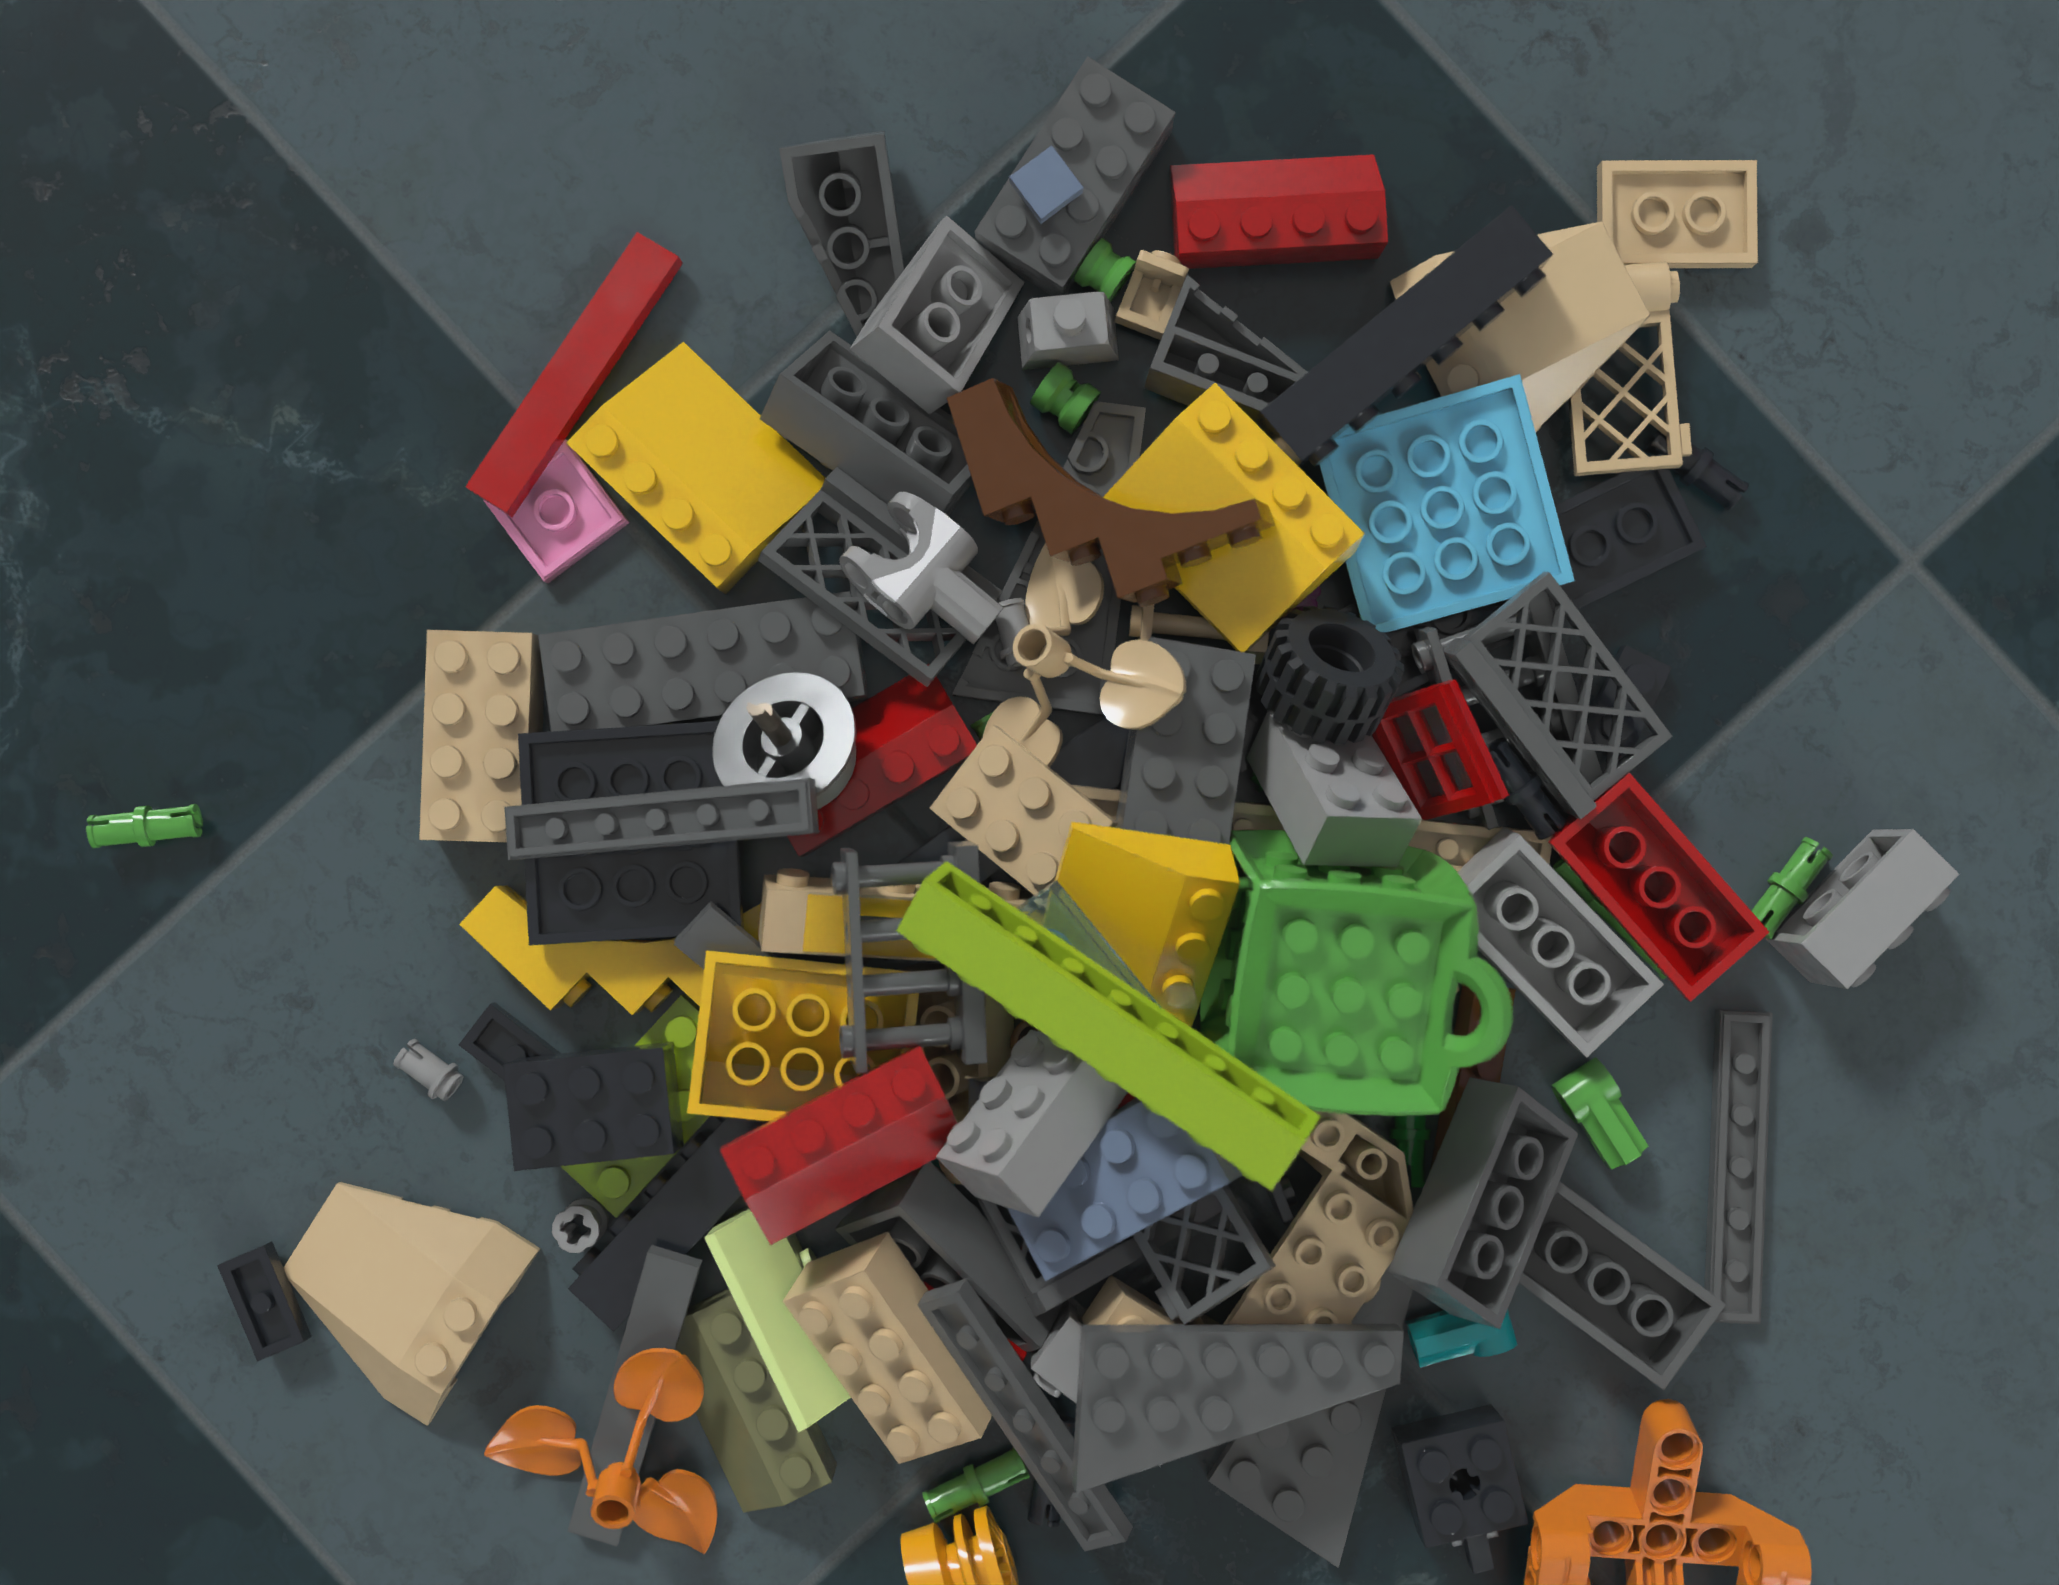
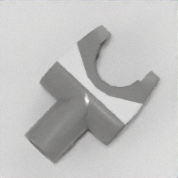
(927, 576)

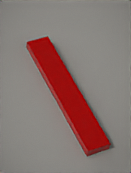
(574, 374)

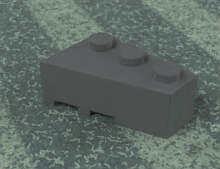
(1211, 346)

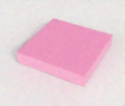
(562, 516)

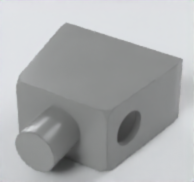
(1067, 330)

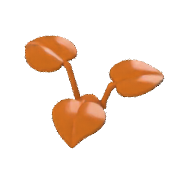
(676, 1507)

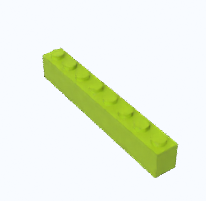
(1108, 1024)

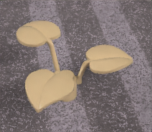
(1142, 679)

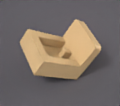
(1152, 293)

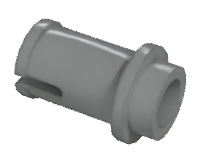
(1009, 623)
(429, 1070)

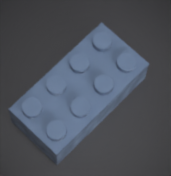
(1123, 1182)

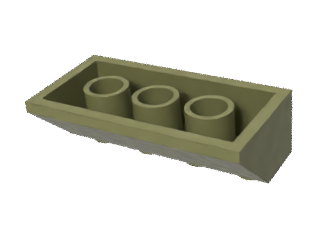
(745, 1413)

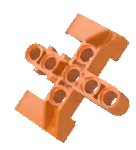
(1662, 1520)

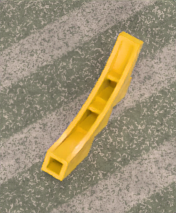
(557, 974)

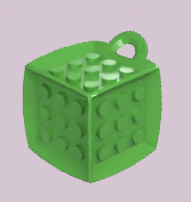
(1351, 979)

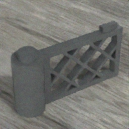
(1171, 1293)

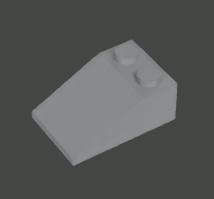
(938, 317)

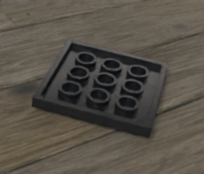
(626, 890)

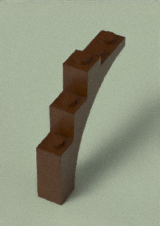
(1139, 545)

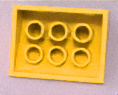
(1222, 458)
(698, 465)
(1155, 904)
(774, 1033)

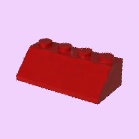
(1278, 211)
(901, 744)
(1658, 887)
(841, 1144)

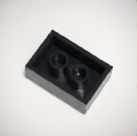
(593, 1106)

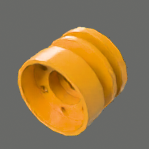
(967, 1561)

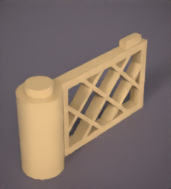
(1658, 290)

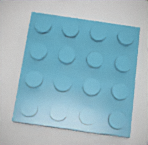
(1446, 506)

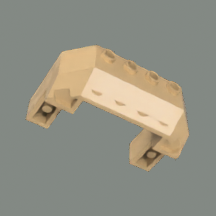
(1329, 1253)

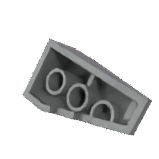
(849, 215)

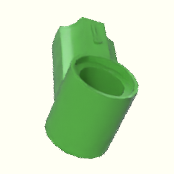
(1593, 1101)

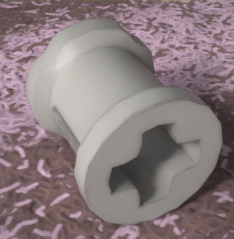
(567, 1232)

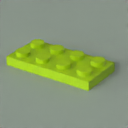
(621, 1181)

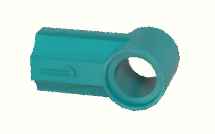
(1446, 1337)

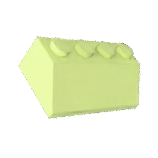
(759, 1281)

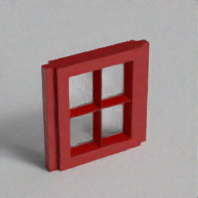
(1438, 751)

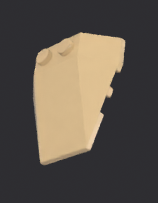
(1554, 331)
(406, 1288)

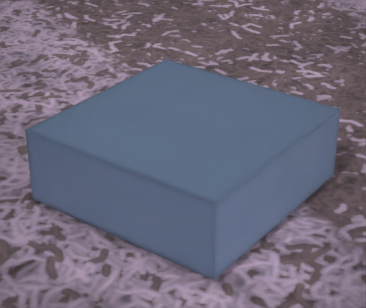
(1046, 184)

